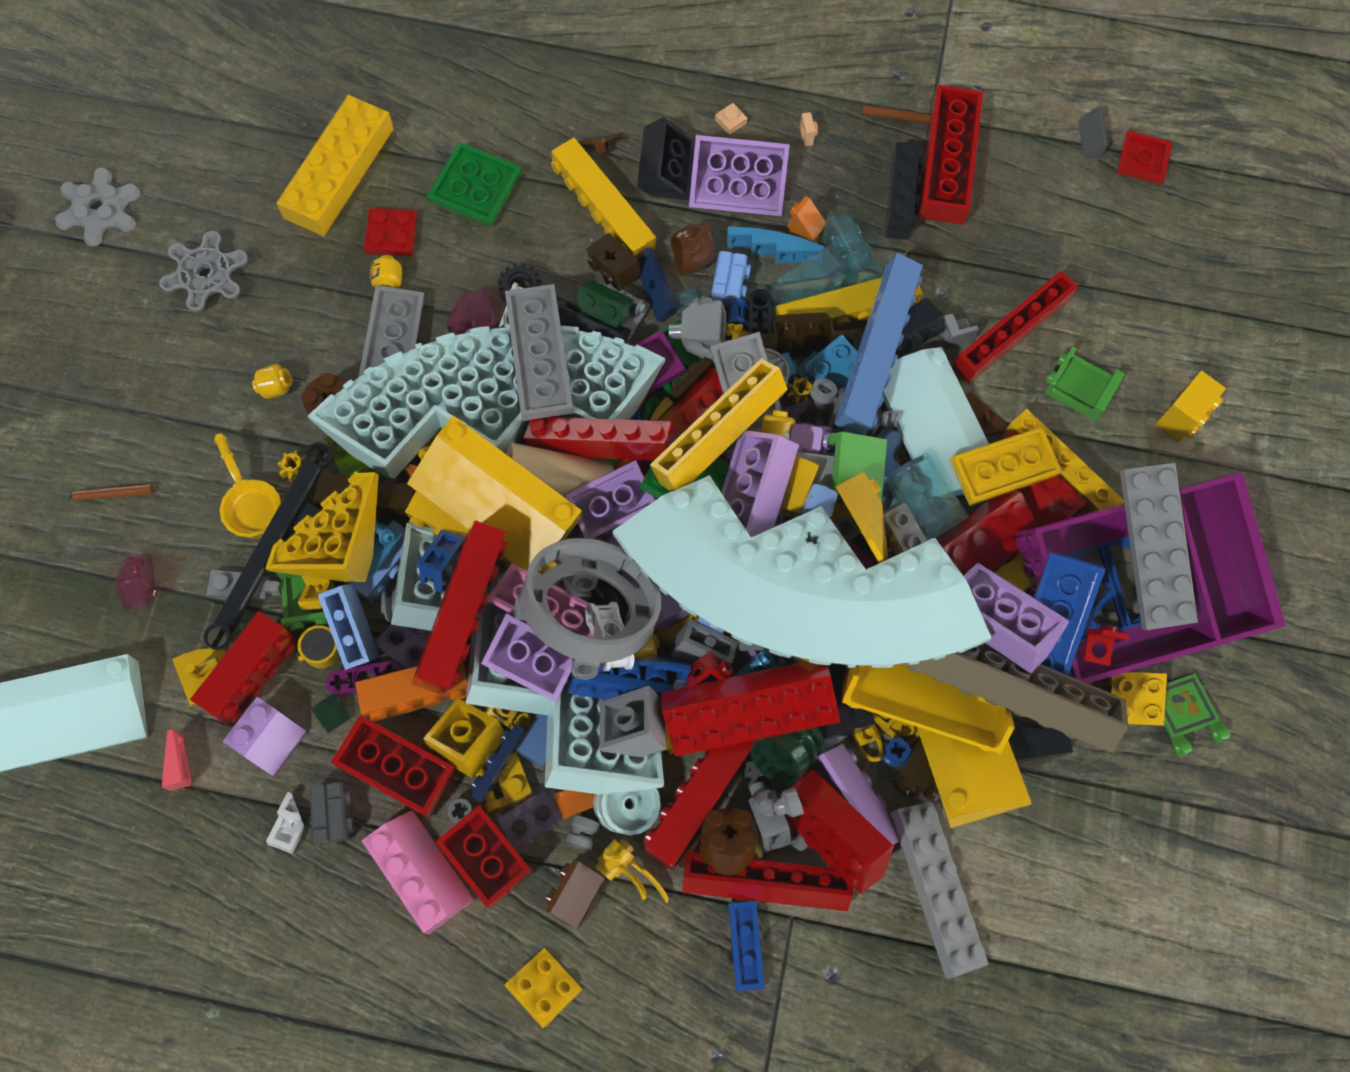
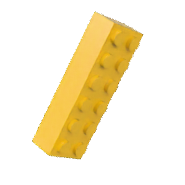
(335, 165)

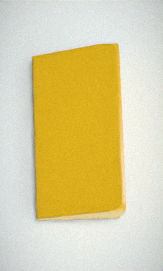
(799, 484)

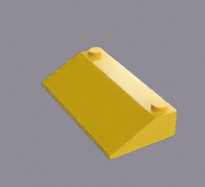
(483, 484)
(927, 705)
(973, 780)

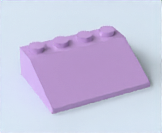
(738, 175)

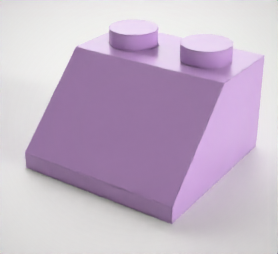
(265, 736)

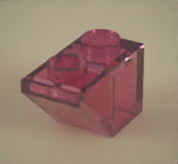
(471, 312)
(136, 582)

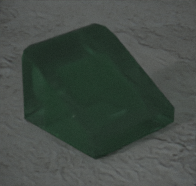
(330, 713)

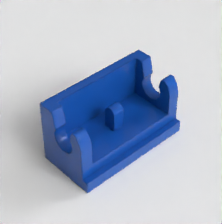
(440, 559)

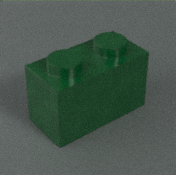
(604, 303)

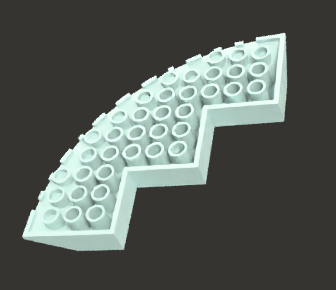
(473, 376)
(802, 584)
(572, 721)

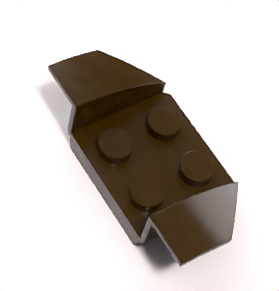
(803, 334)

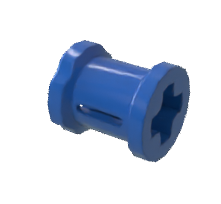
(737, 312)
(898, 744)

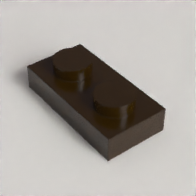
(695, 374)

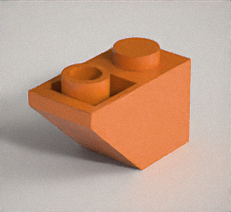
(806, 221)

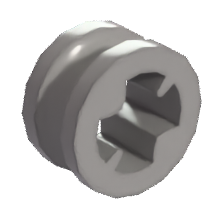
(452, 808)

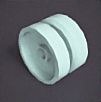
(635, 819)

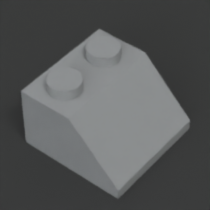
(633, 723)

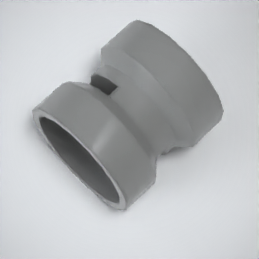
(583, 826)

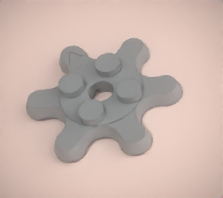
(98, 220)
(193, 261)

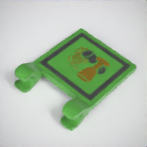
(1190, 710)

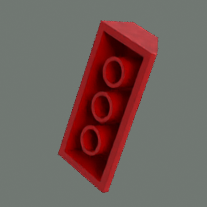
(1051, 499)

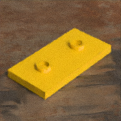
(1005, 466)

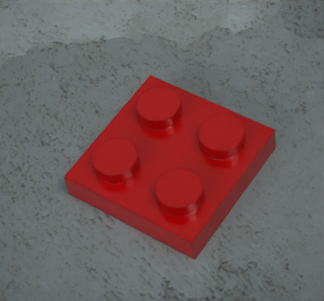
(1144, 157)
(390, 232)

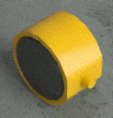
(318, 647)

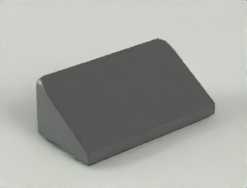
(1093, 134)

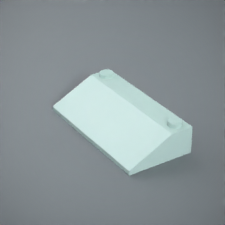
(932, 410)
(71, 711)

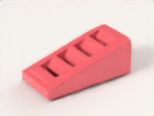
(176, 767)

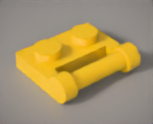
(512, 783)

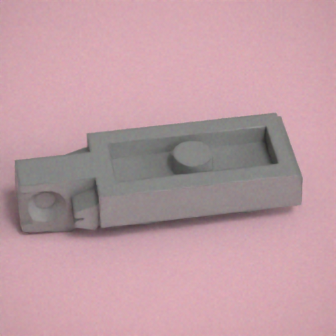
(222, 583)

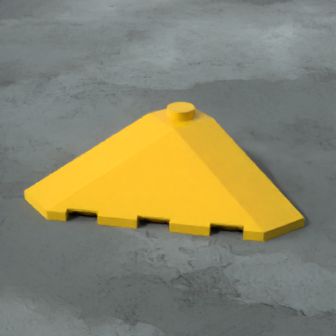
(867, 511)
(337, 539)

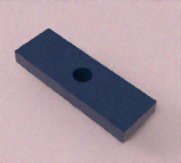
(656, 285)
(497, 763)

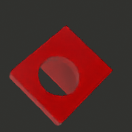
(1106, 636)
(711, 665)

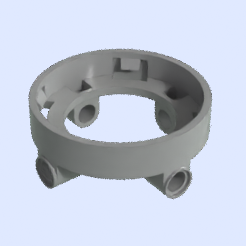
(587, 563)

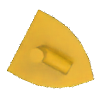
(195, 668)

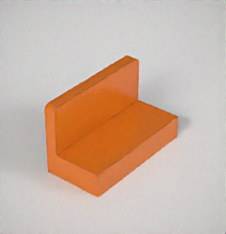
(572, 802)

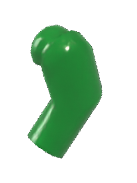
(649, 407)

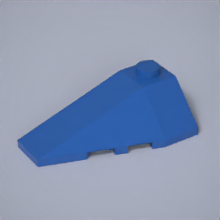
(654, 669)

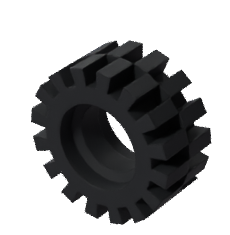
(517, 274)

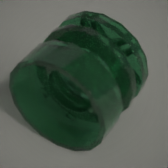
(787, 755)

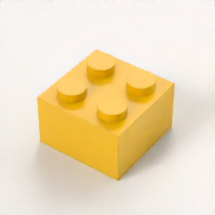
(1192, 407)
(464, 737)

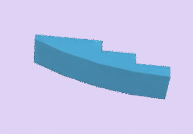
(783, 246)

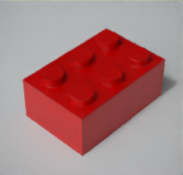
(484, 857)

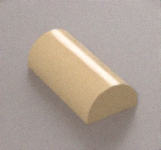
(558, 469)

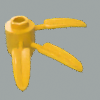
(617, 858)

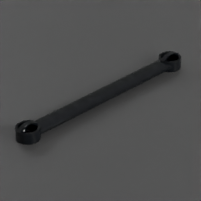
(277, 529)

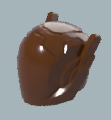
(692, 248)

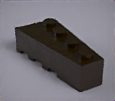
(391, 496)

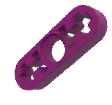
(346, 689)

